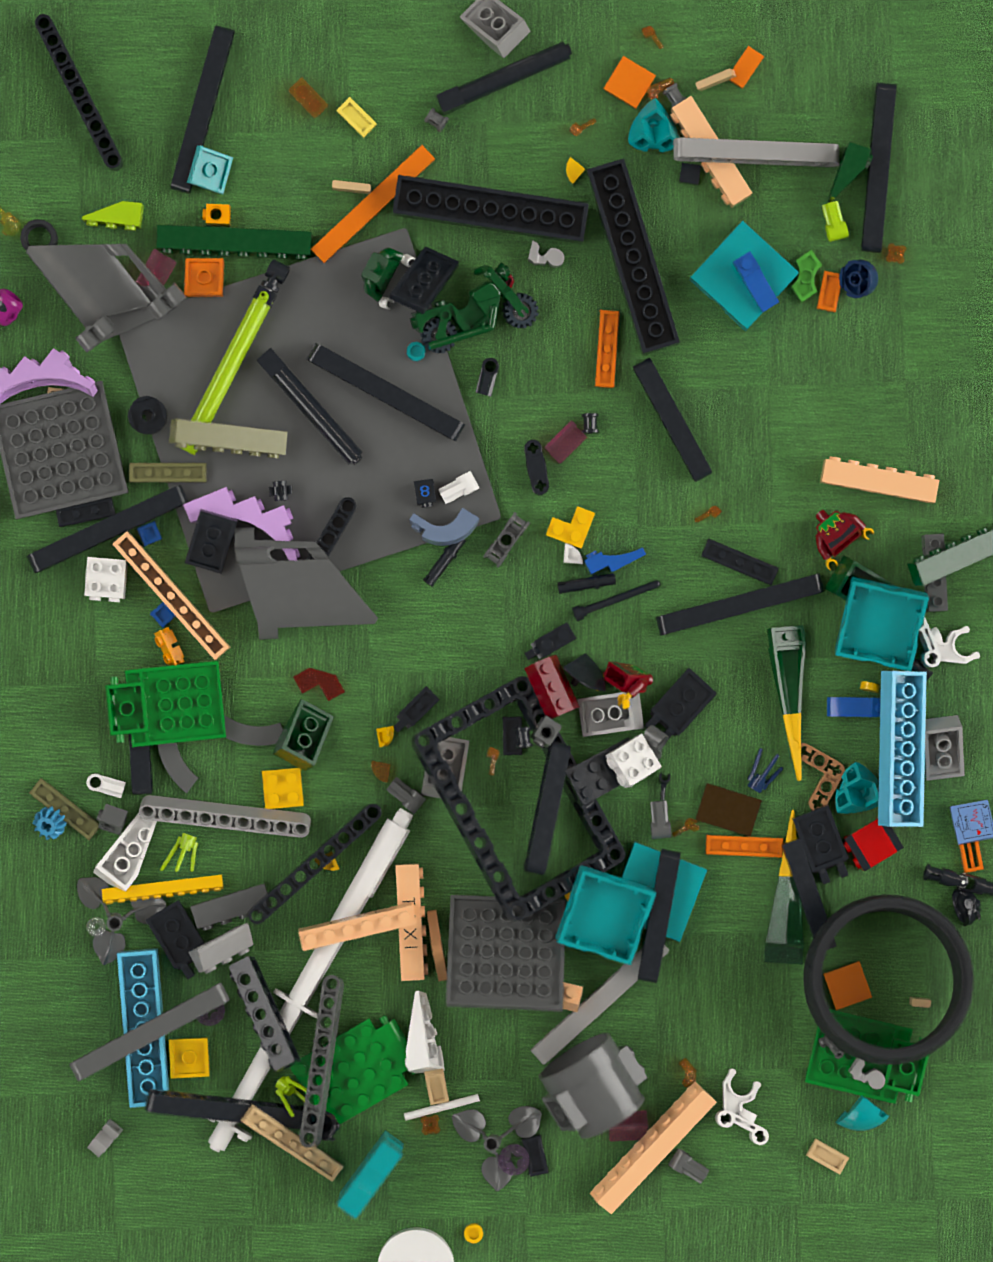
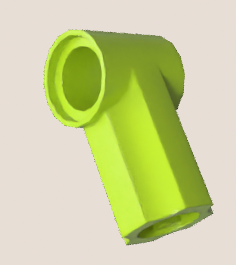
(835, 226)

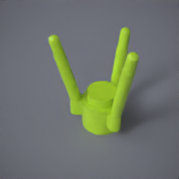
(186, 843)
(285, 1086)

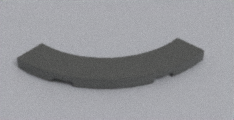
(252, 734)
(176, 766)

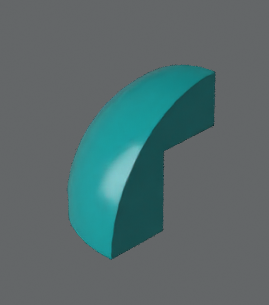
(653, 129)
(858, 790)
(862, 1116)

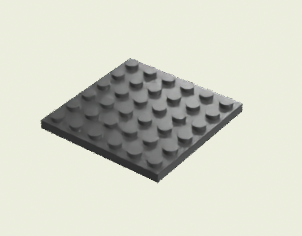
(59, 451)
(503, 960)

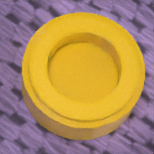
(870, 687)
(473, 1233)

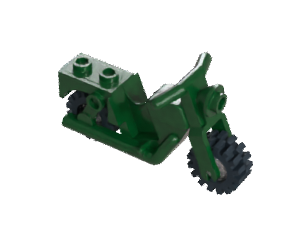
(478, 315)

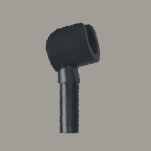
(663, 786)

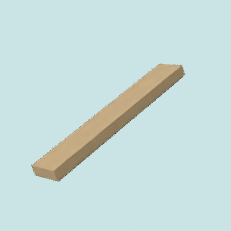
(291, 1143)

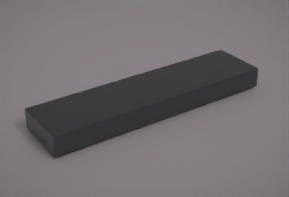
(739, 562)

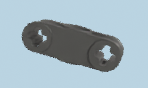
(512, 530)

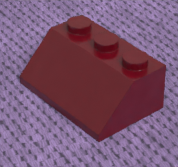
(551, 687)

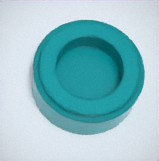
(416, 351)

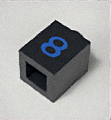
(425, 493)

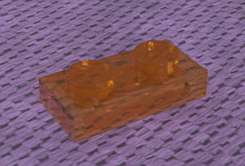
(308, 98)

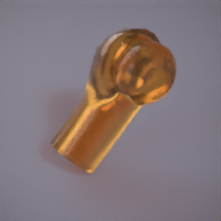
(659, 87)
(690, 1075)

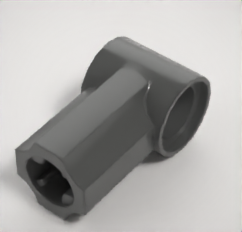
(656, 740)
(409, 797)
(660, 825)
(683, 1163)

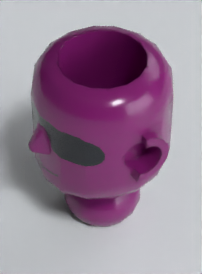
(9, 307)

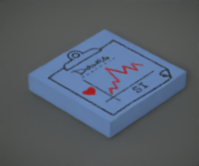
(972, 822)

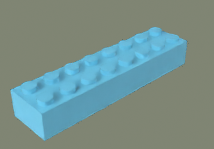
(902, 748)
(140, 1003)

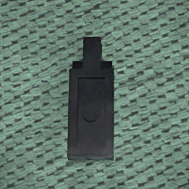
(551, 641)
(416, 709)

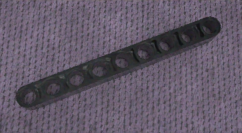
(77, 83)
(203, 105)
(879, 167)
(385, 392)
(107, 529)
(740, 604)
(323, 860)
(217, 1107)

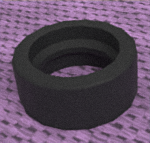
(38, 223)

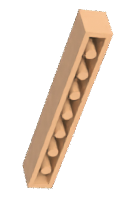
(171, 595)
(653, 1147)

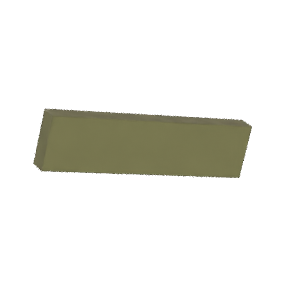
(168, 472)
(73, 814)

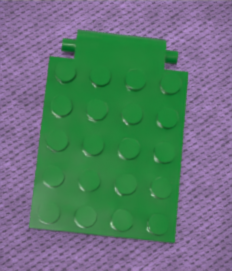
(167, 704)
(364, 1068)
(834, 1074)

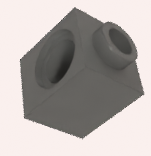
(552, 728)
(112, 819)

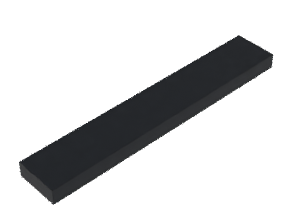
(805, 886)

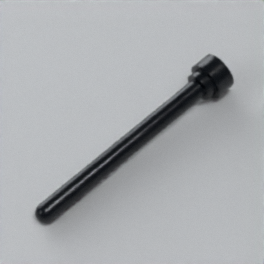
(581, 611)

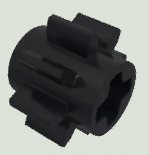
(280, 490)

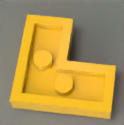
(572, 533)

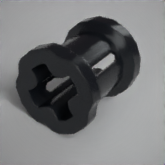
(586, 420)
(523, 737)

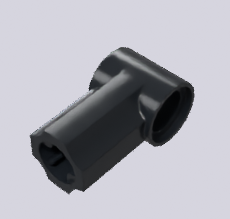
(487, 379)

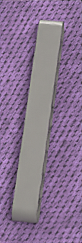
(756, 152)
(233, 812)
(589, 1010)

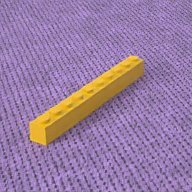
(165, 888)

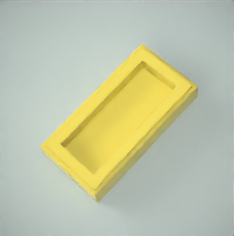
(356, 117)

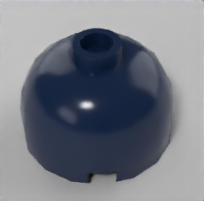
(858, 278)

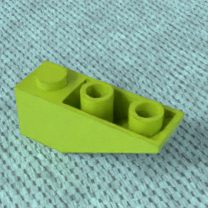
(120, 214)

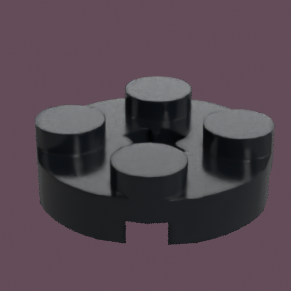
(138, 409)

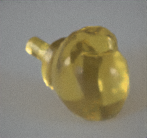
(10, 223)

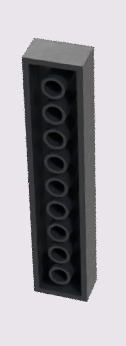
(490, 209)
(633, 256)

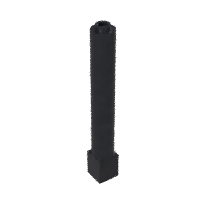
(460, 96)
(310, 407)

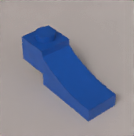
(755, 281)
(598, 561)
(853, 707)

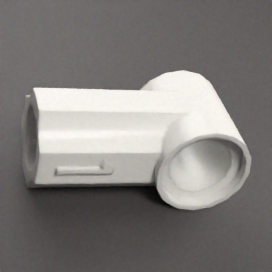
(461, 486)
(108, 785)

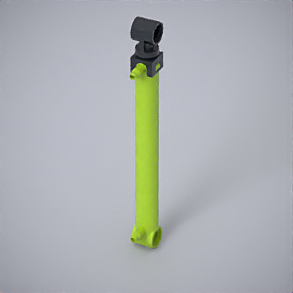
(240, 344)

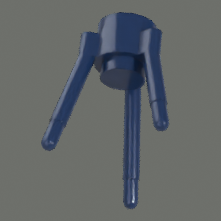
(759, 782)

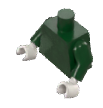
(380, 271)

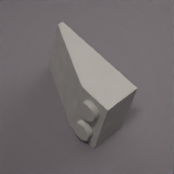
(496, 25)
(604, 716)
(943, 748)
(455, 753)

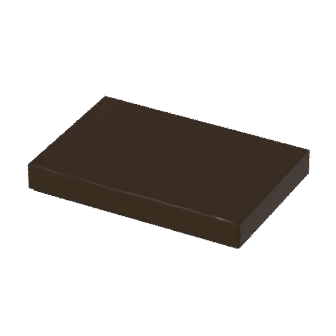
(728, 809)

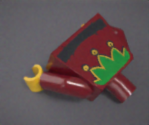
(837, 533)
(628, 679)

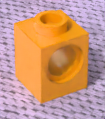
(225, 211)

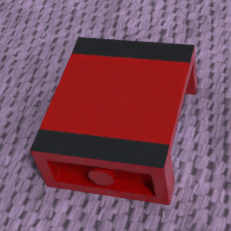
(872, 844)

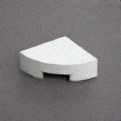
(572, 555)

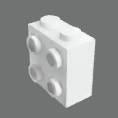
(106, 579)
(632, 761)

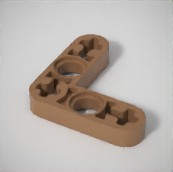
(827, 775)
(437, 945)

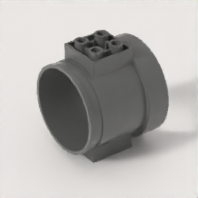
(593, 1086)

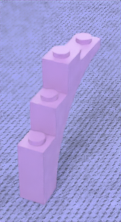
(54, 371)
(249, 511)

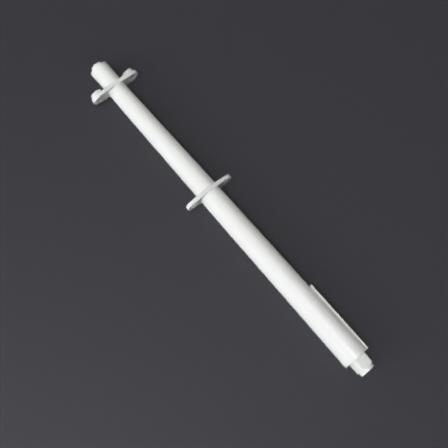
(361, 889)

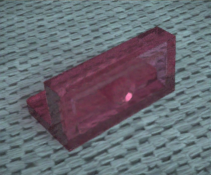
(160, 266)
(565, 442)
(631, 1128)

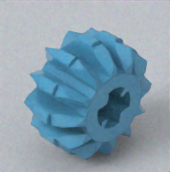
(49, 823)

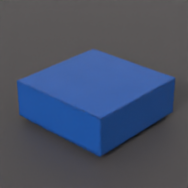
(149, 533)
(162, 614)

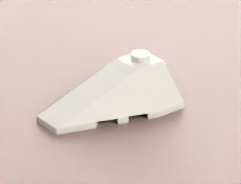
(125, 857)
(421, 1048)

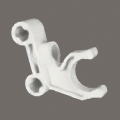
(942, 652)
(737, 1114)

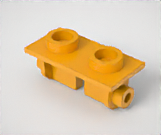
(164, 640)

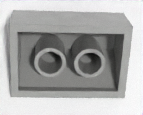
(222, 948)

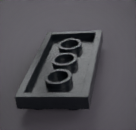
(424, 280)
(593, 776)

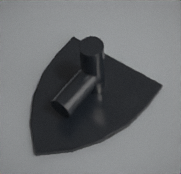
(586, 672)

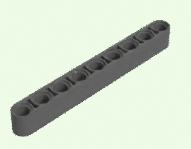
(149, 1031)
(315, 1069)

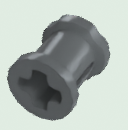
(674, 95)
(436, 119)

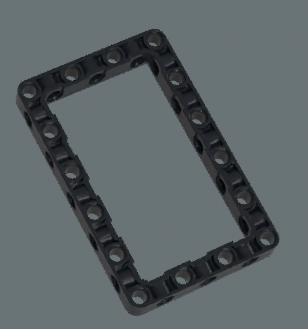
(467, 824)

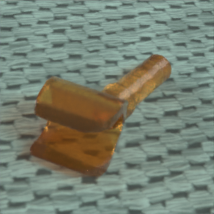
(649, 31)
(576, 129)
(714, 511)
(494, 754)
(689, 825)

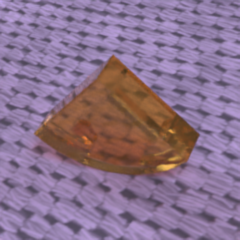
(381, 770)

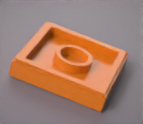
(629, 82)
(204, 277)
(847, 985)

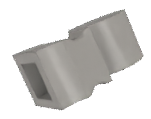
(553, 256)
(873, 1076)
(105, 1138)

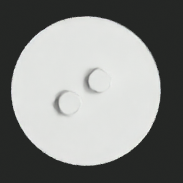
(416, 1245)

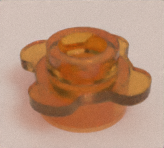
(896, 258)
(426, 1128)

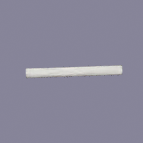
(441, 1107)

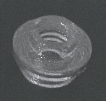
(91, 924)

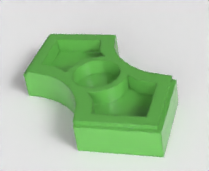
(807, 268)

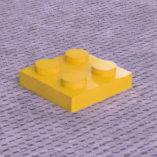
(282, 788)
(189, 1057)

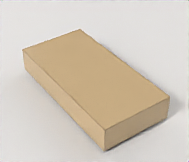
(715, 79)
(351, 187)
(436, 1086)
(827, 1156)

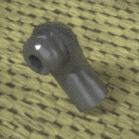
(837, 1052)

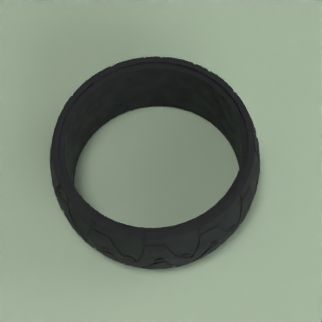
(962, 979)

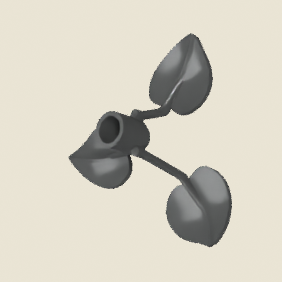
(110, 943)
(469, 1126)

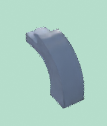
(448, 534)

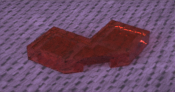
(328, 682)

